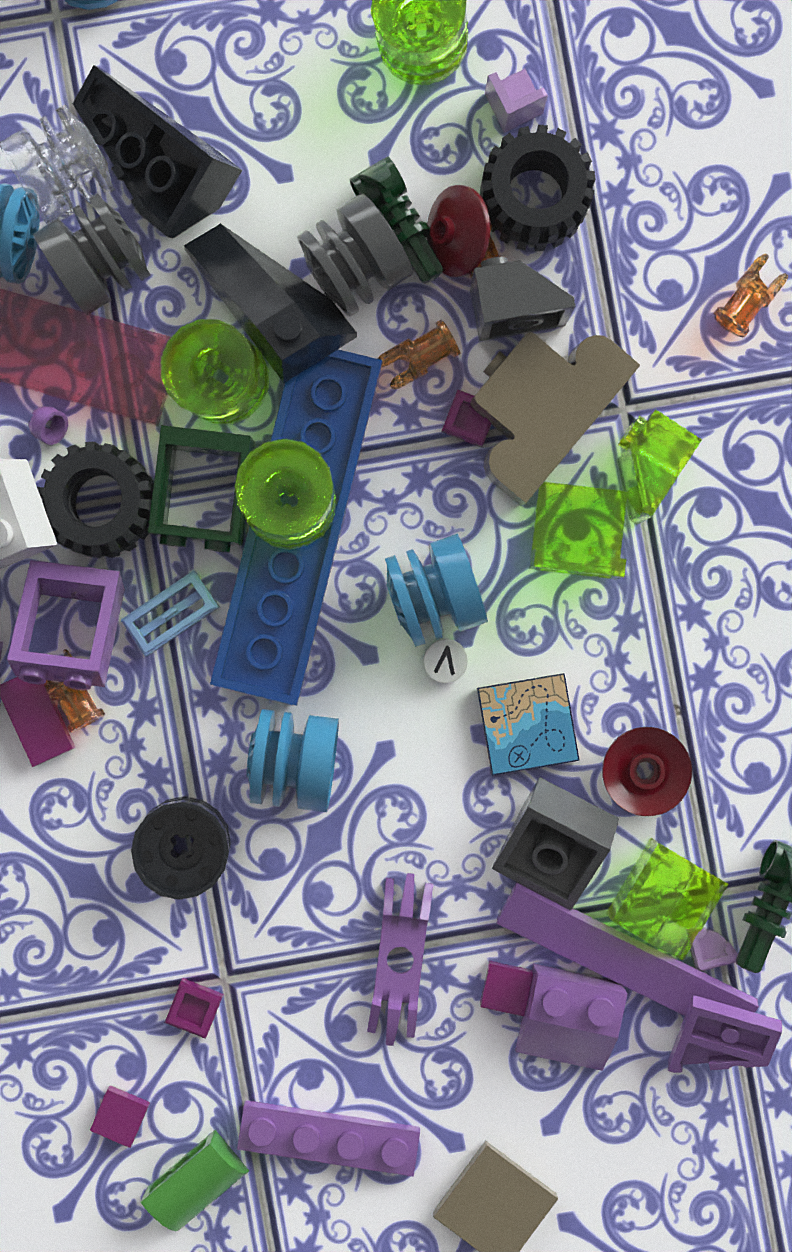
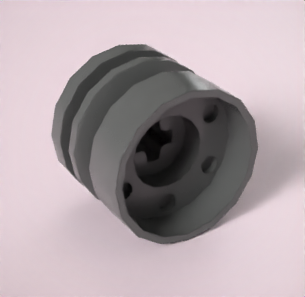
(92, 254)
(355, 255)

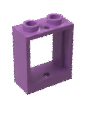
(72, 583)

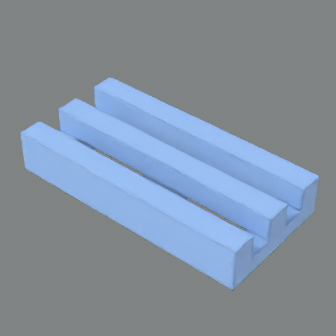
(201, 593)

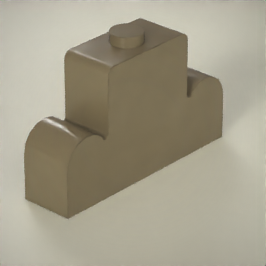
(545, 406)

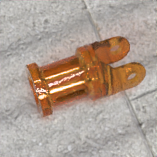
(748, 298)
(421, 353)
(75, 703)

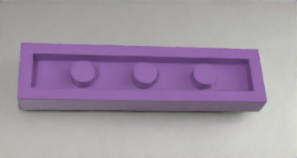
(329, 1138)

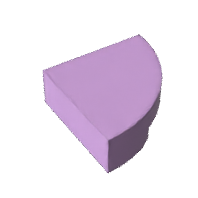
(711, 950)

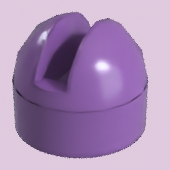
(57, 429)

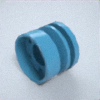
(17, 225)
(436, 590)
(293, 760)

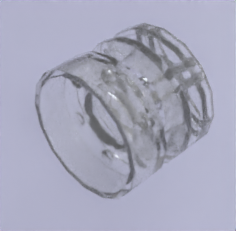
(57, 165)

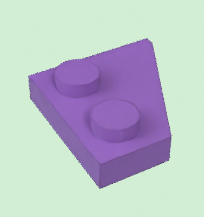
(723, 1037)

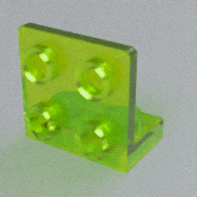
(579, 531)

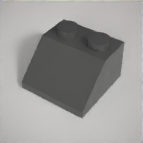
(516, 300)
(556, 843)

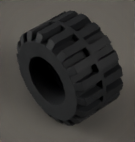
(546, 154)
(71, 474)

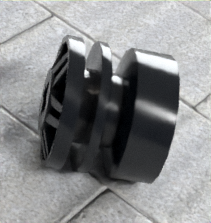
(181, 873)

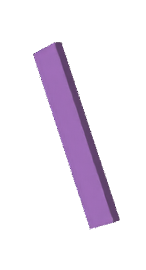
(614, 953)

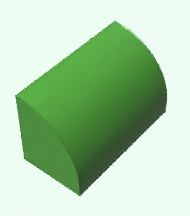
(193, 1182)

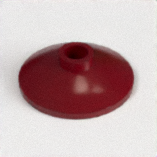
(459, 230)
(669, 775)

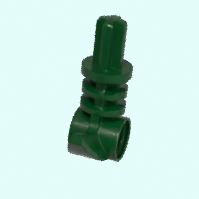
(384, 186)
(771, 908)

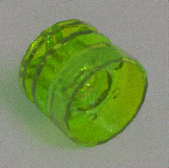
(427, 57)
(197, 354)
(288, 469)

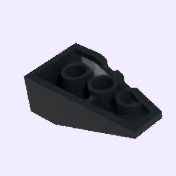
(164, 165)
(275, 307)

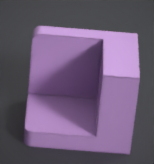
(514, 99)

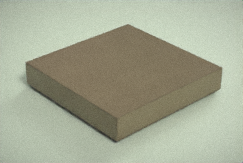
(495, 1203)

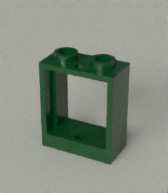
(196, 441)

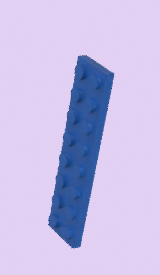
(283, 589)

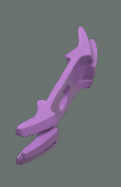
(406, 933)

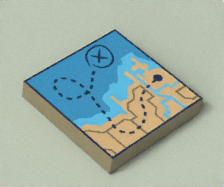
(528, 724)

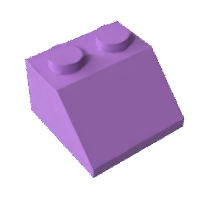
(571, 1017)

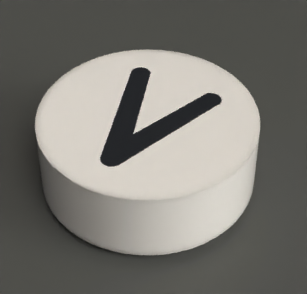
(445, 660)

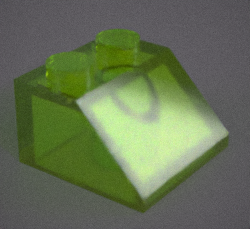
(652, 461)
(666, 899)

